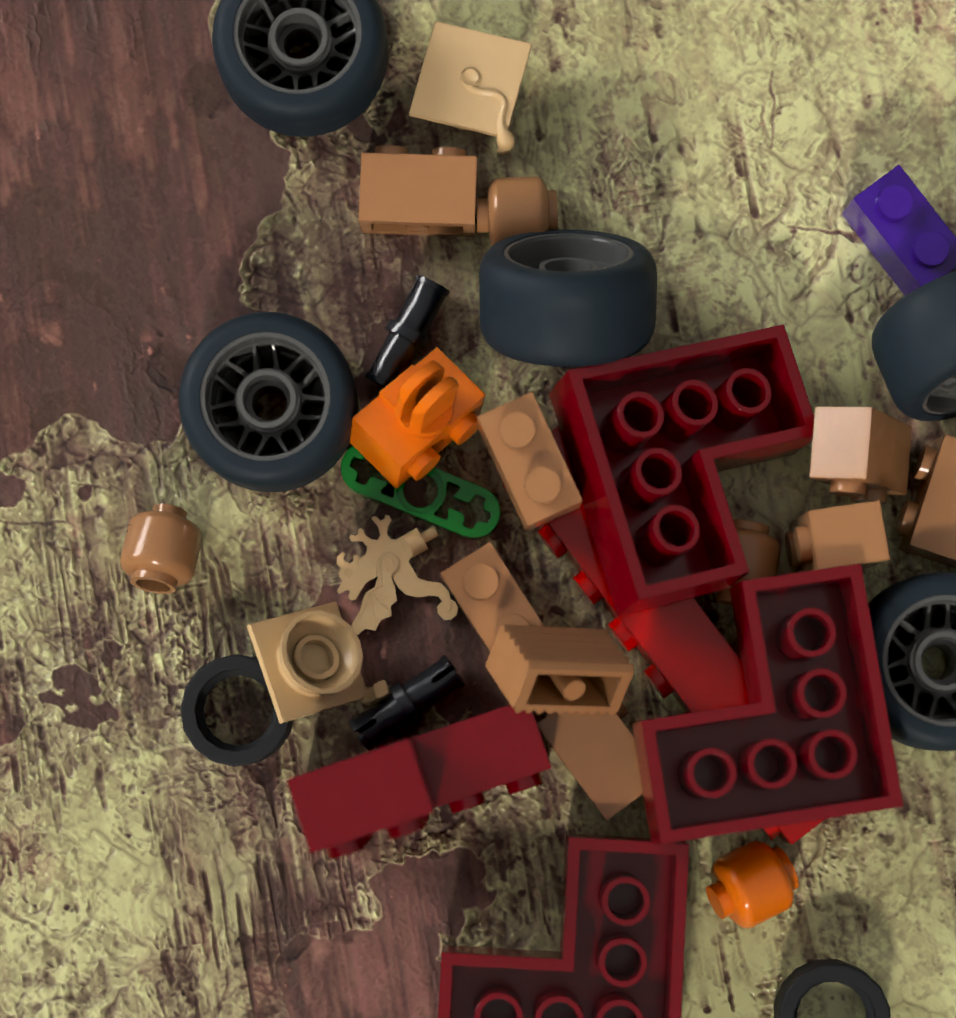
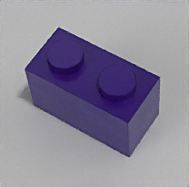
(902, 231)

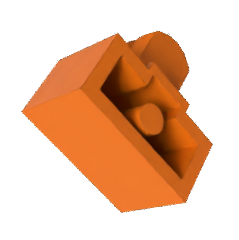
(417, 418)

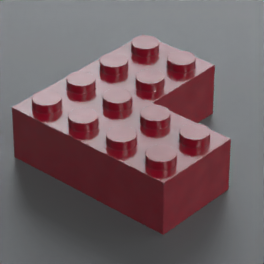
(650, 451)
(813, 725)
(409, 779)
(616, 942)

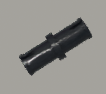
(408, 331)
(407, 703)

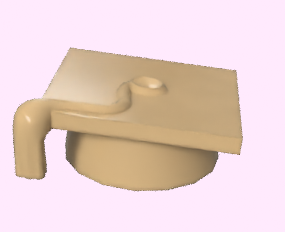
(471, 82)
(312, 662)

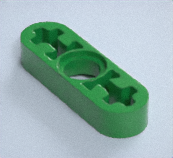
(455, 521)

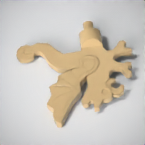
(388, 560)

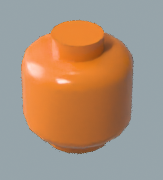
(752, 884)

